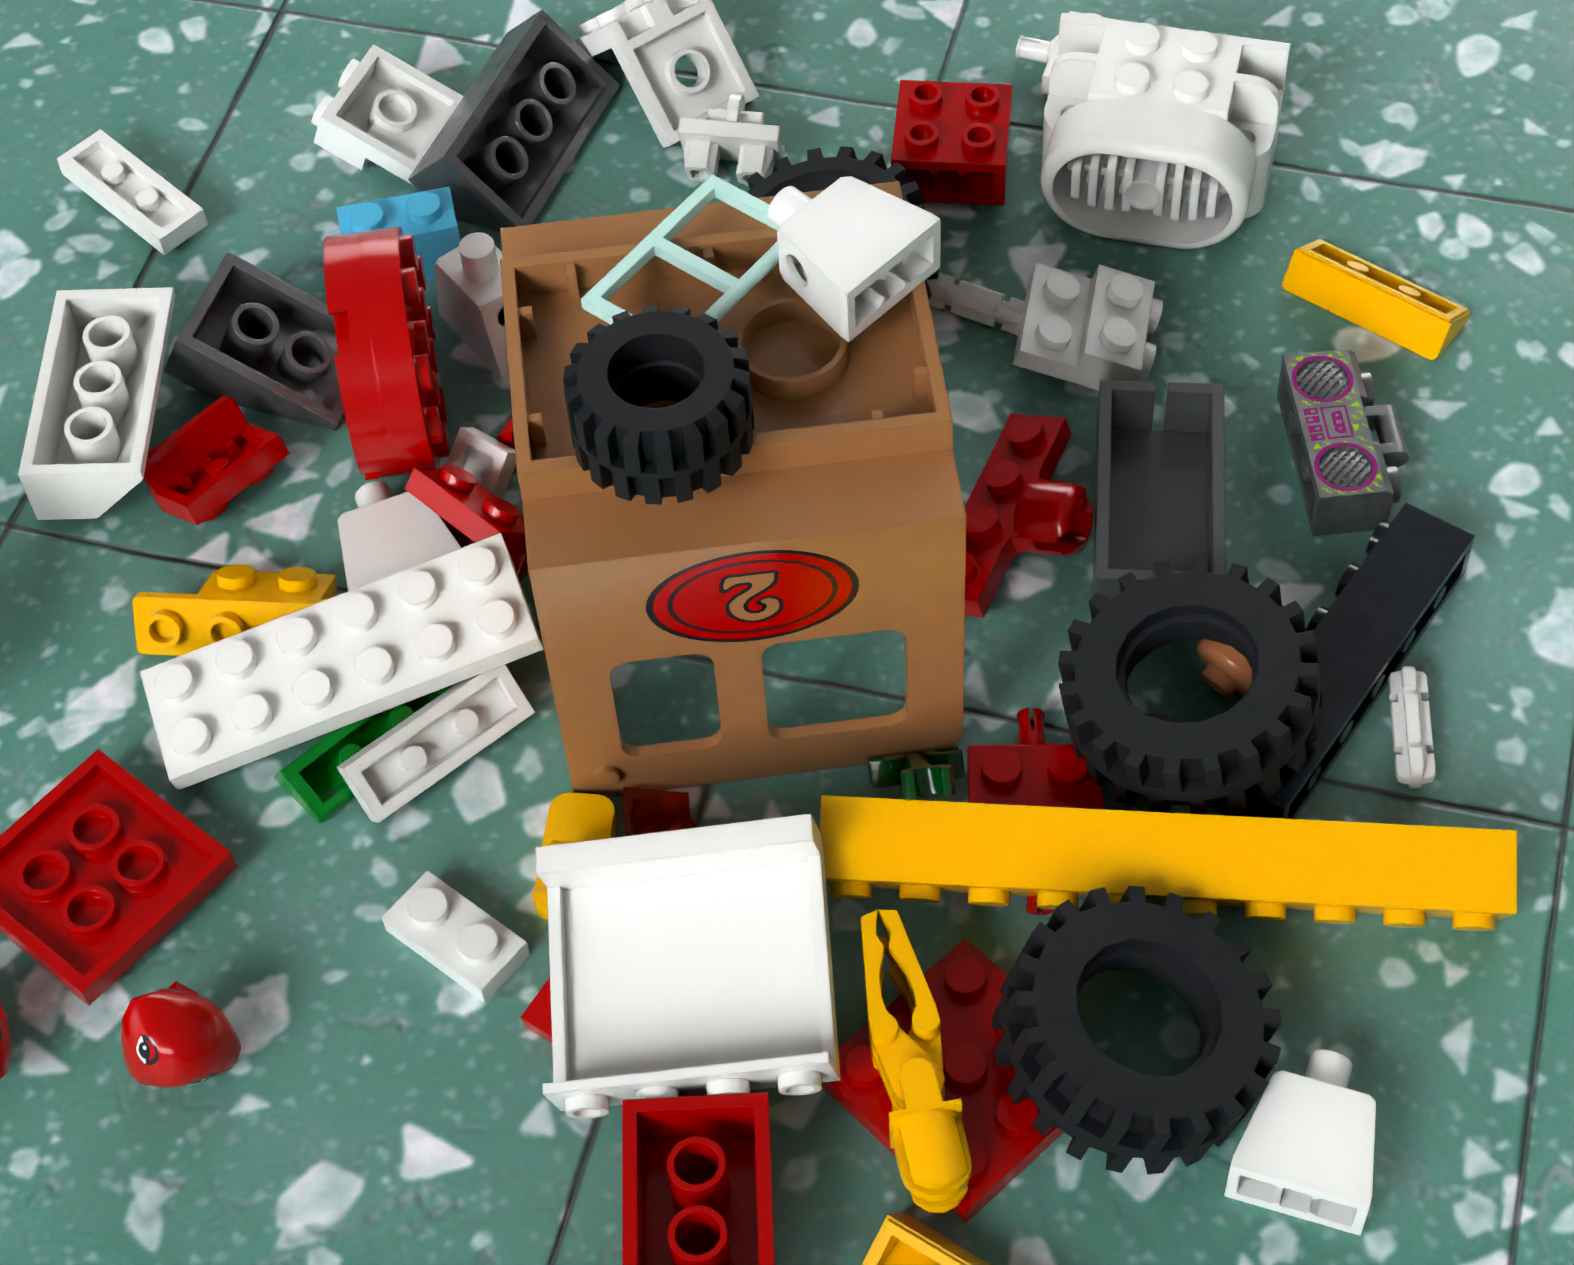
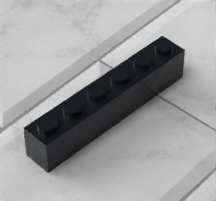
(1367, 637)

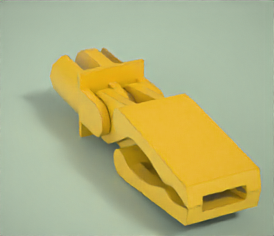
(922, 1126)

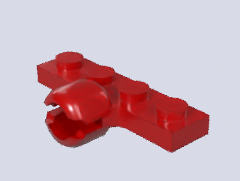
(1020, 508)

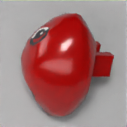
(176, 1038)

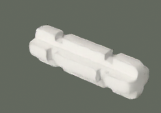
(976, 303)
(1411, 727)

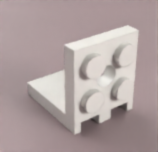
(648, 43)

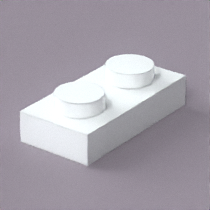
(456, 936)

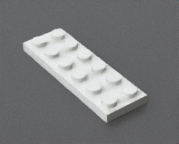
(339, 661)

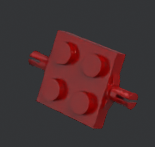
(1031, 775)

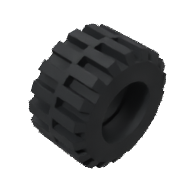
(651, 361)

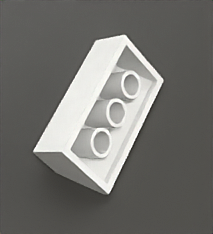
(95, 400)

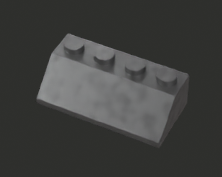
(517, 126)

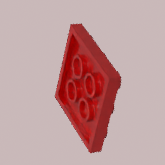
(101, 875)
(996, 1129)

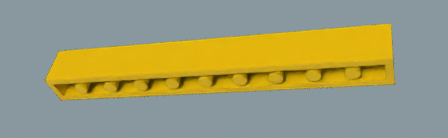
(1201, 857)

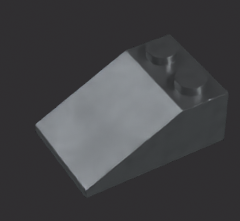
(261, 346)

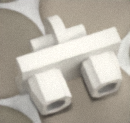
(730, 136)

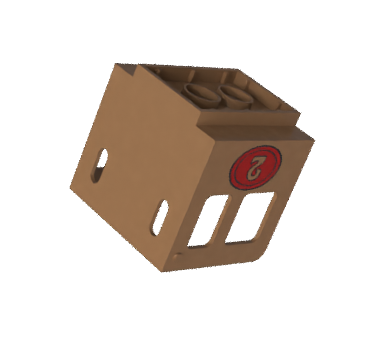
(824, 531)

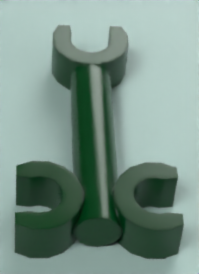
(918, 773)

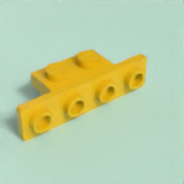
(226, 605)

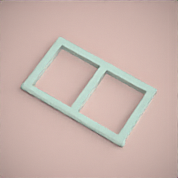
(659, 245)

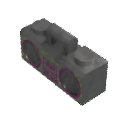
(1328, 425)

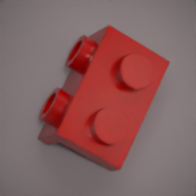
(210, 462)
(470, 509)

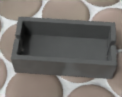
(1158, 489)

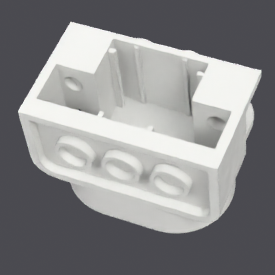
(1160, 130)

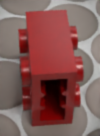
(954, 139)

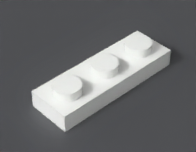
(132, 192)
(434, 741)

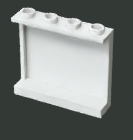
(689, 964)

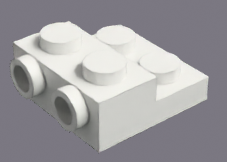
(383, 113)
(1088, 326)

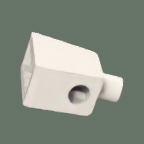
(853, 250)
(473, 298)
(389, 534)
(1309, 1147)

